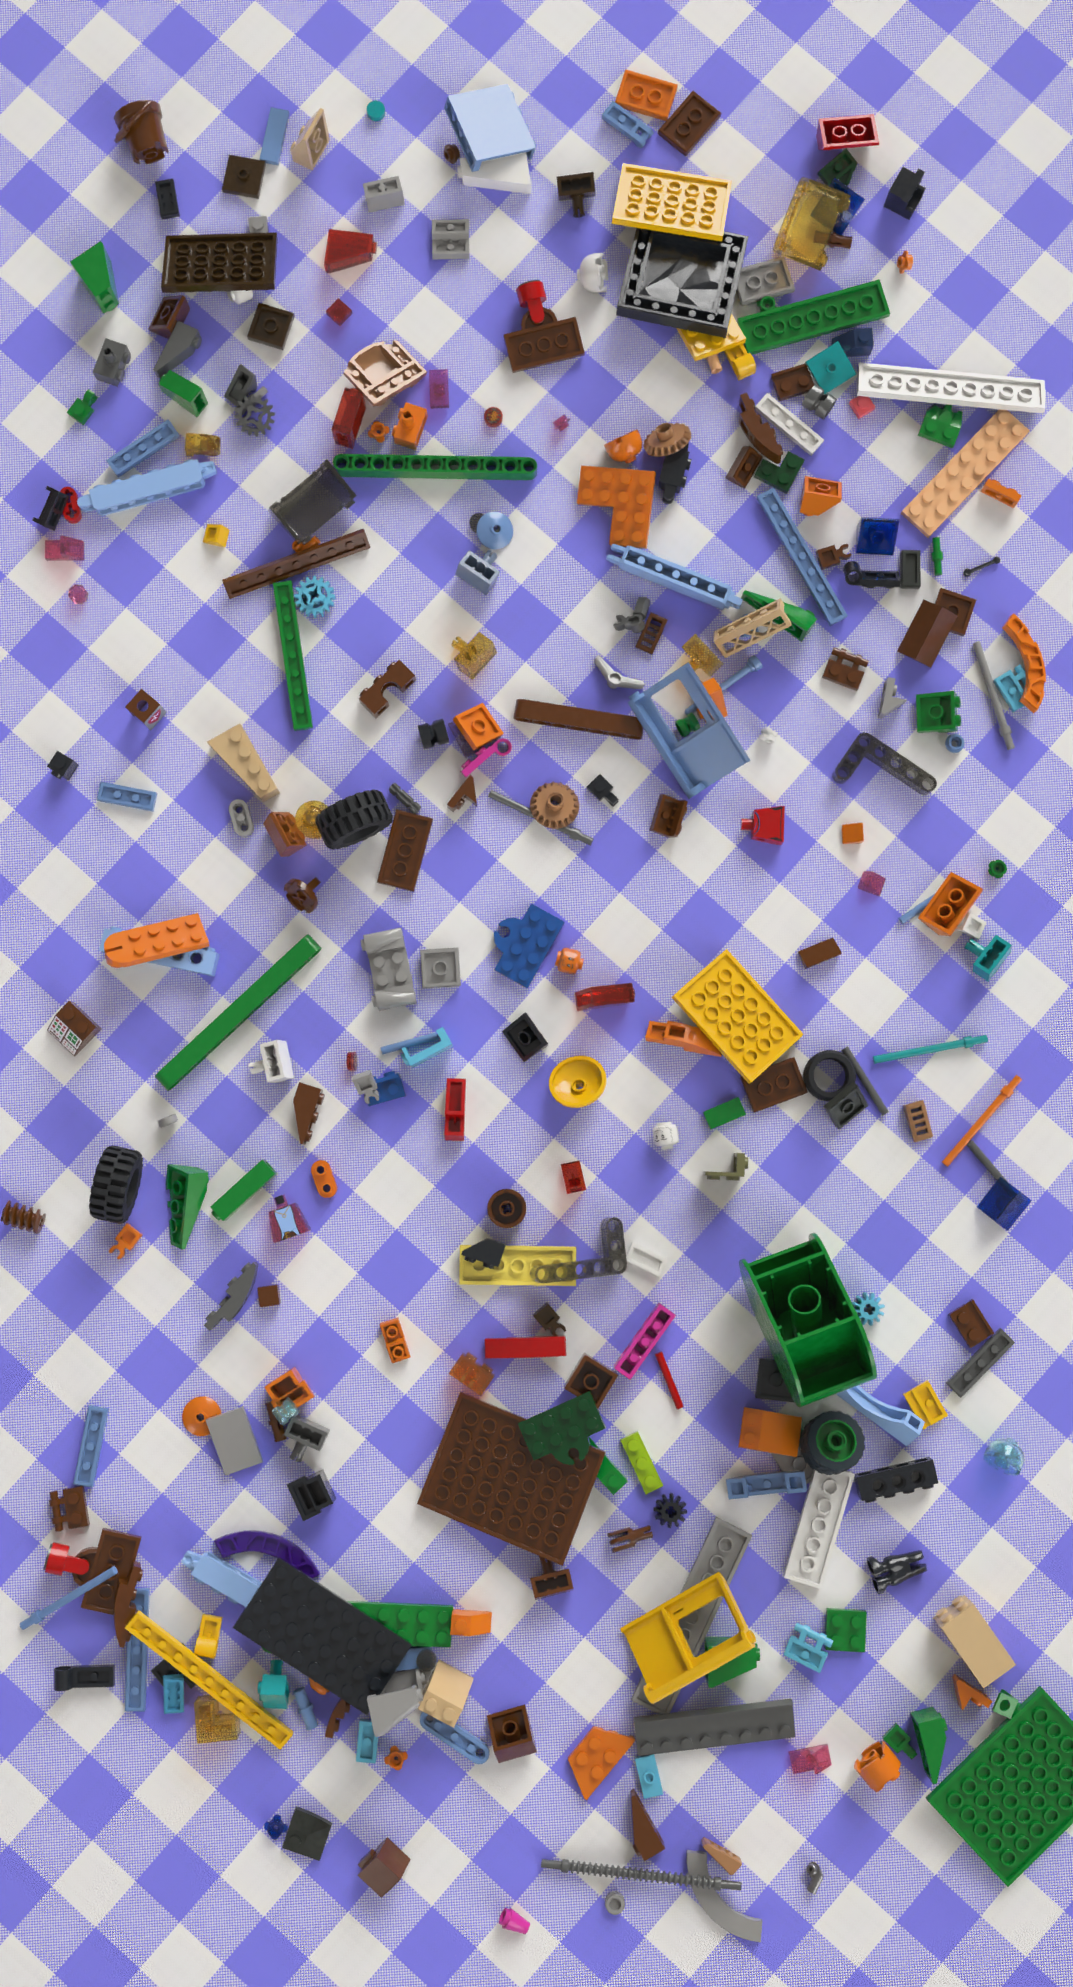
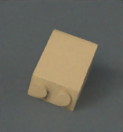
(446, 1693)

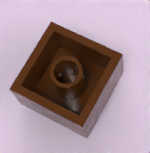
(591, 1376)

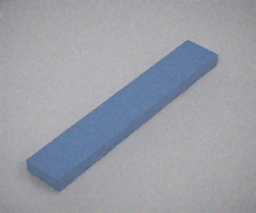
(137, 1661)

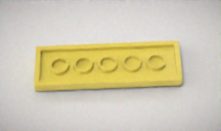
(516, 1266)

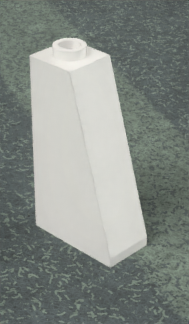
(502, 173)

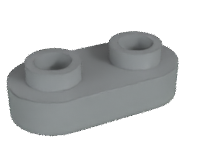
(241, 819)

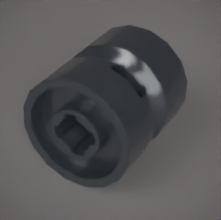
(433, 733)

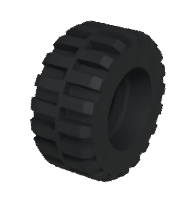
(354, 819)
(116, 1184)

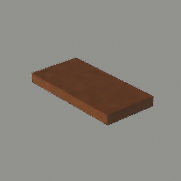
(405, 850)

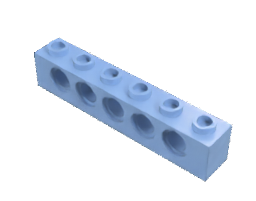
(207, 965)

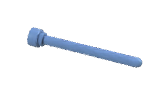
(752, 665)

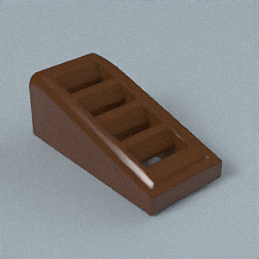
(663, 621)

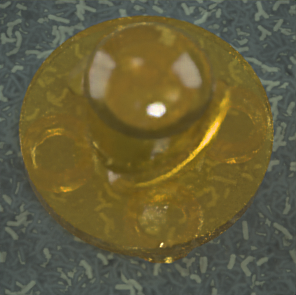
(306, 818)

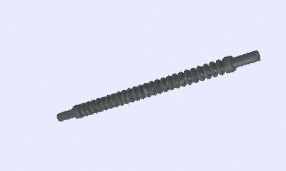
(566, 1866)

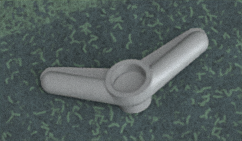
(614, 678)

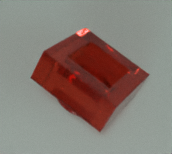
(339, 312)

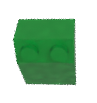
(931, 1739)

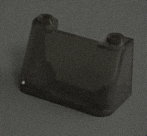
(313, 503)

